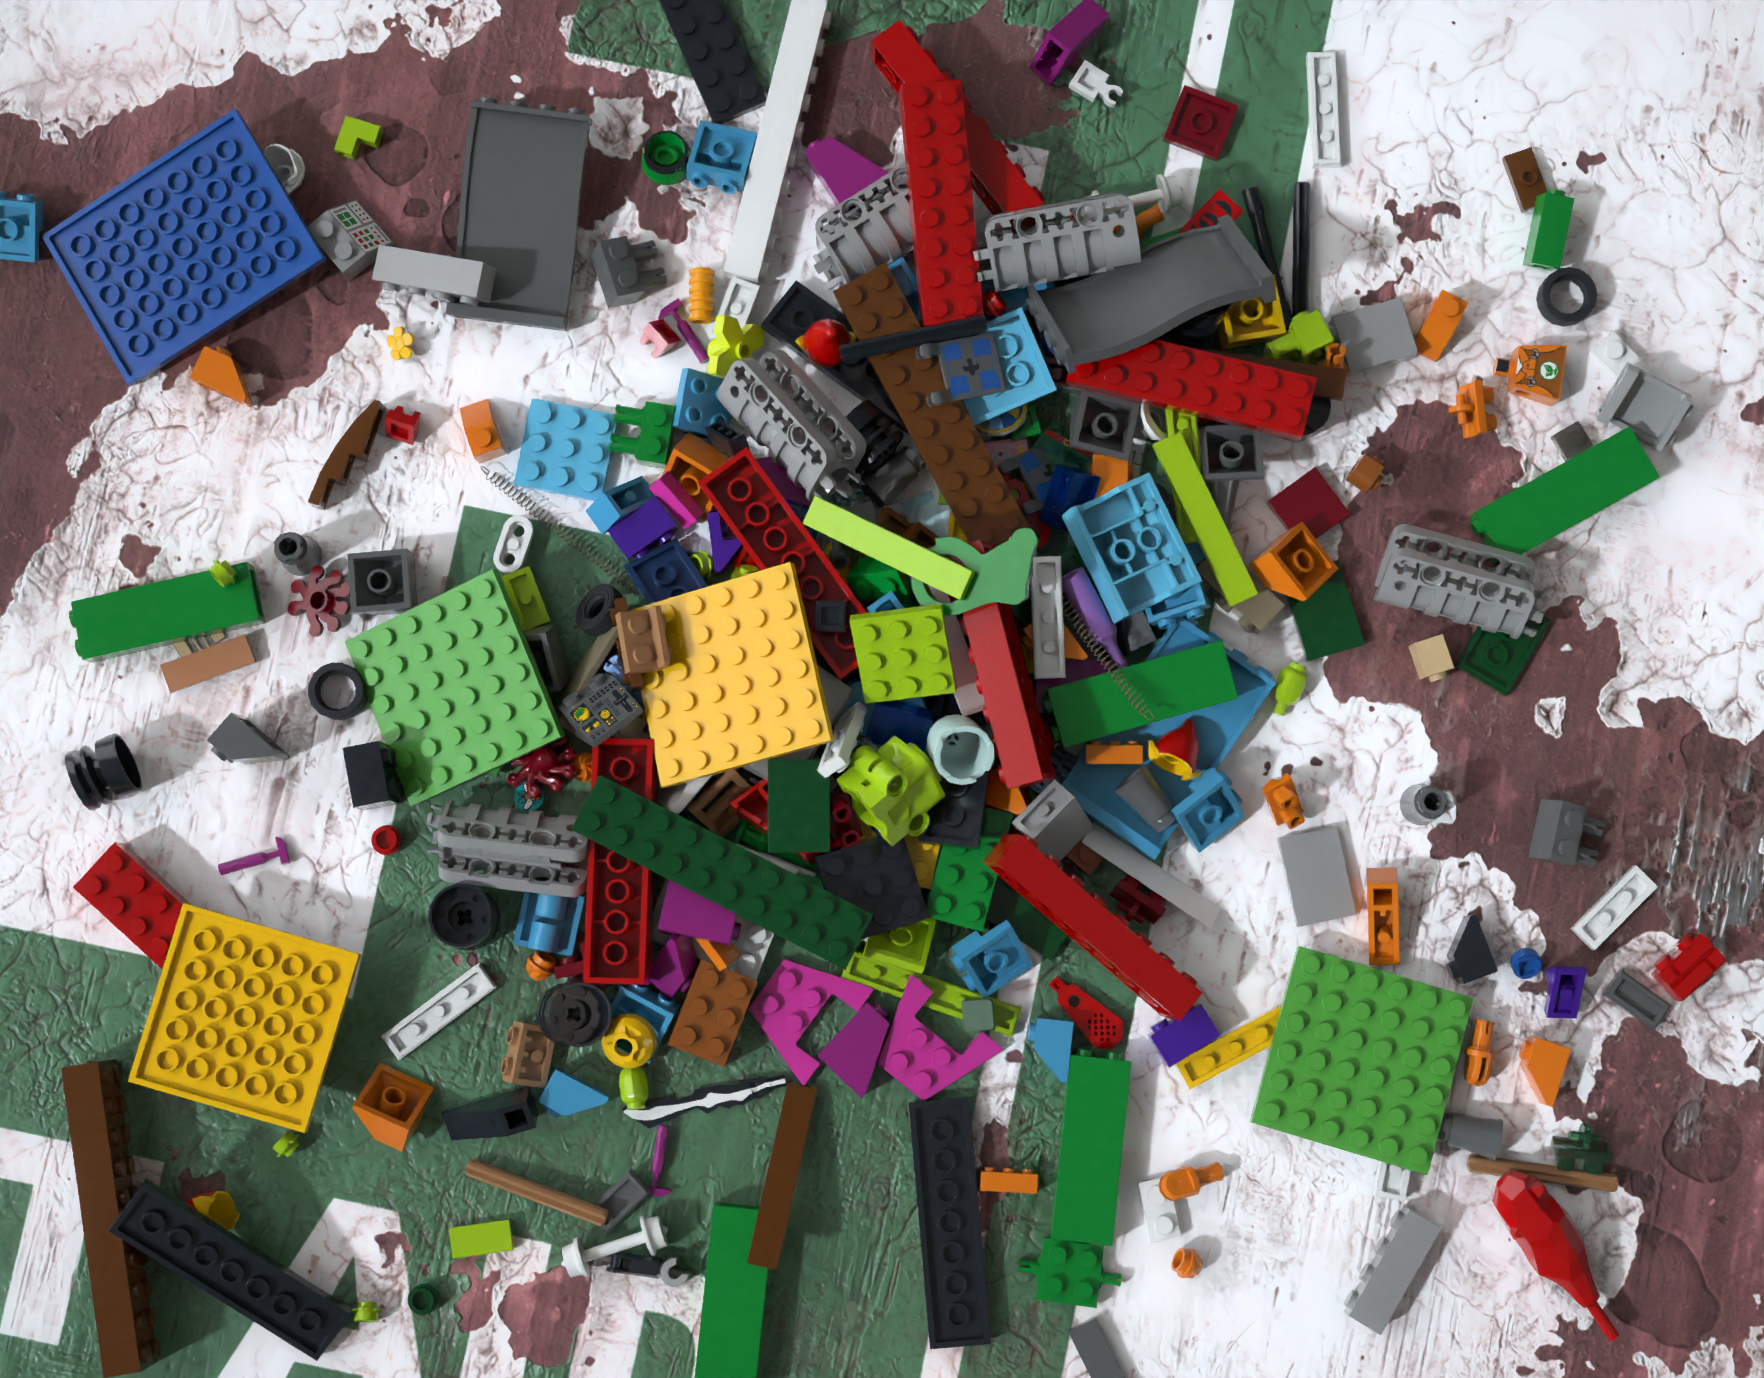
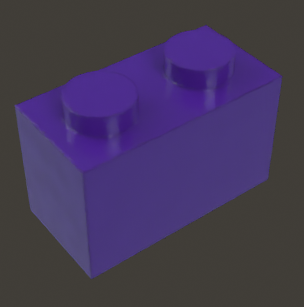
(643, 530)
(1181, 1038)

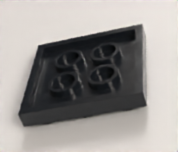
(877, 880)

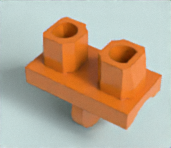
(1471, 409)
(1283, 802)

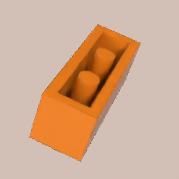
(1113, 753)
(1008, 1180)

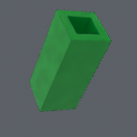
(1548, 230)

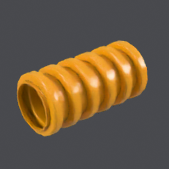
(701, 295)

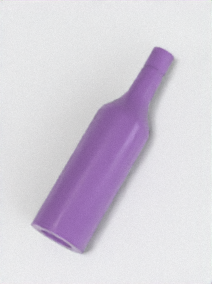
(1087, 602)

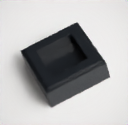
(831, 616)

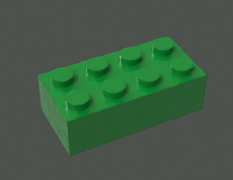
(963, 883)

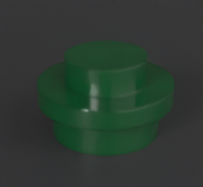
(423, 1299)

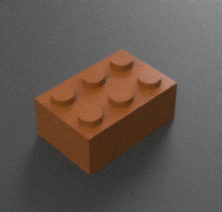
(713, 1013)

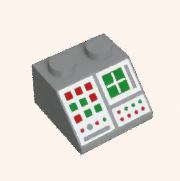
(349, 237)

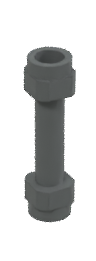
(839, 555)

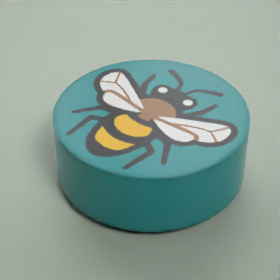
(525, 802)

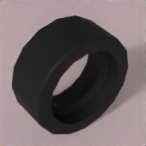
(1579, 278)
(321, 675)

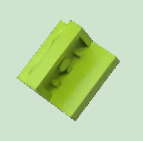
(904, 946)

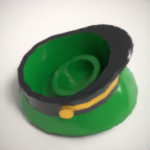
(665, 158)

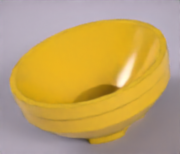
(638, 1032)

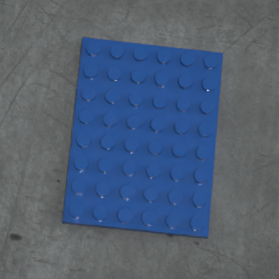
(183, 247)

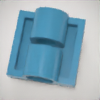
(698, 403)
(549, 923)

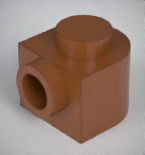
(1366, 473)

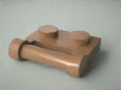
(720, 816)

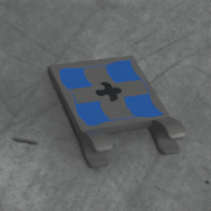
(967, 366)
(1036, 475)

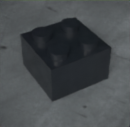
(372, 775)

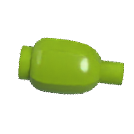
(1289, 687)
(634, 1088)

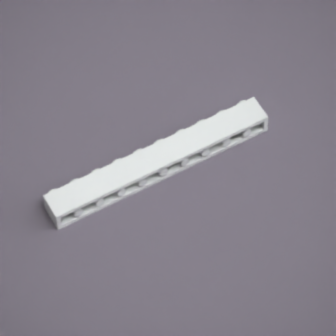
(776, 140)

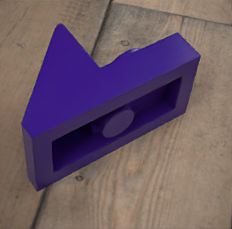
(723, 551)
(1564, 991)

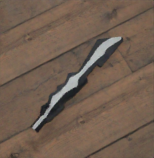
(705, 1099)

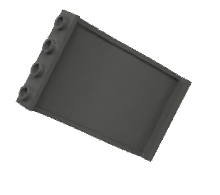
(522, 209)
(1149, 298)

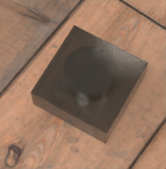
(1571, 441)

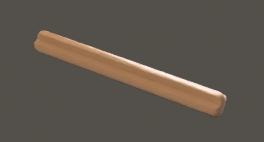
(1545, 1173)
(537, 1192)

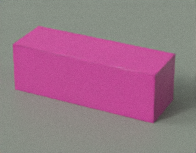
(676, 499)

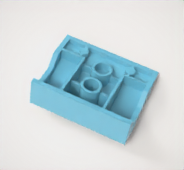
(1131, 548)

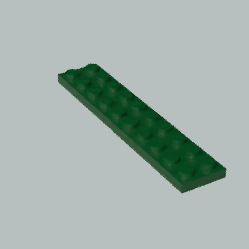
(722, 872)

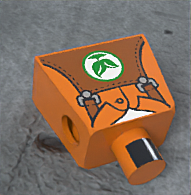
(1534, 372)

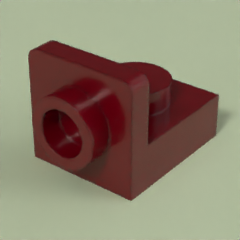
(571, 965)

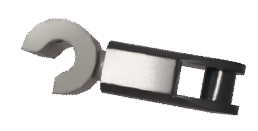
(648, 1267)

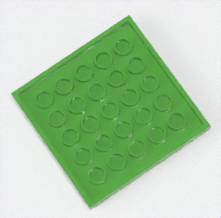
(455, 687)
(1362, 1060)

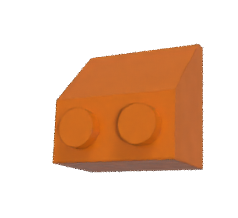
(690, 463)
(1294, 564)

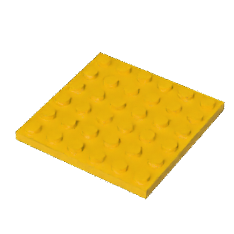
(737, 678)
(244, 1017)

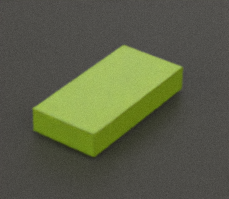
(481, 1238)

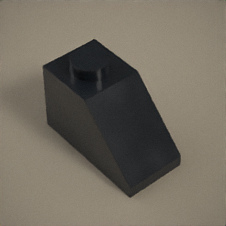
(1469, 953)

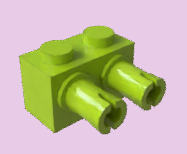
(1304, 341)

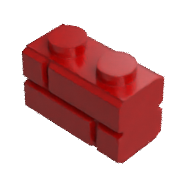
(1687, 966)

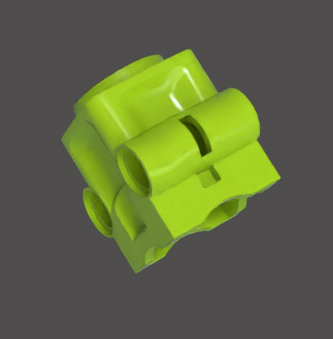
(893, 788)

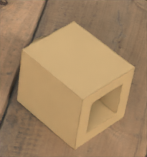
(1431, 658)

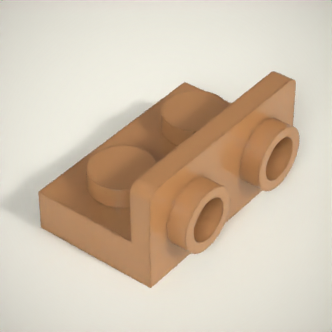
(643, 640)
(527, 1056)

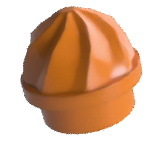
(583, 765)
(540, 965)
(1186, 1263)

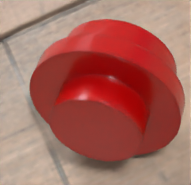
(993, 303)
(386, 840)

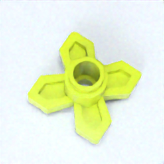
(732, 344)

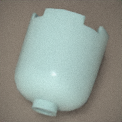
(963, 757)

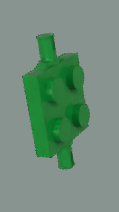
(1069, 1272)

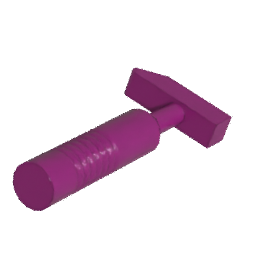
(685, 330)
(255, 859)
(659, 1160)

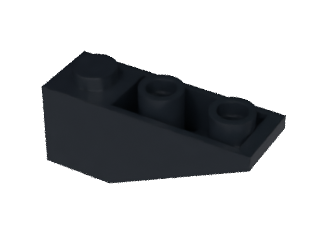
(493, 1116)

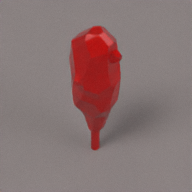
(1549, 1240)

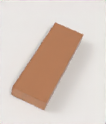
(208, 663)

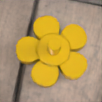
(400, 343)

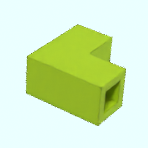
(355, 133)

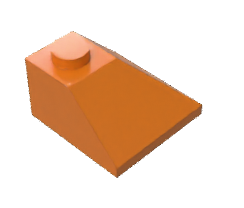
(392, 1105)

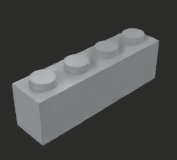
(434, 274)
(1391, 1270)

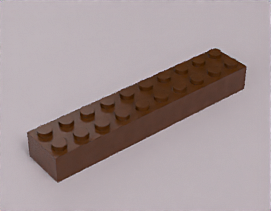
(941, 432)
(104, 1189)

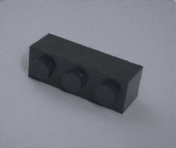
(727, 437)

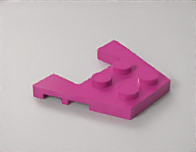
(792, 1002)
(919, 1055)

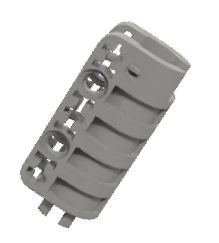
(876, 237)
(1059, 250)
(790, 425)
(1457, 585)
(512, 846)

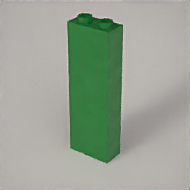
(1565, 495)
(165, 613)
(1166, 683)
(1090, 1148)
(731, 1297)

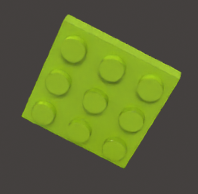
(903, 653)

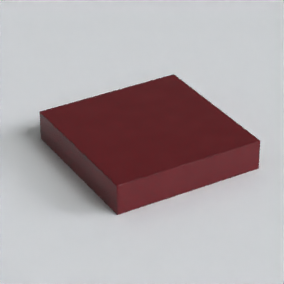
(1200, 123)
(1309, 502)

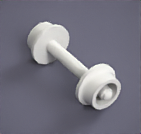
(1167, 192)
(577, 1259)

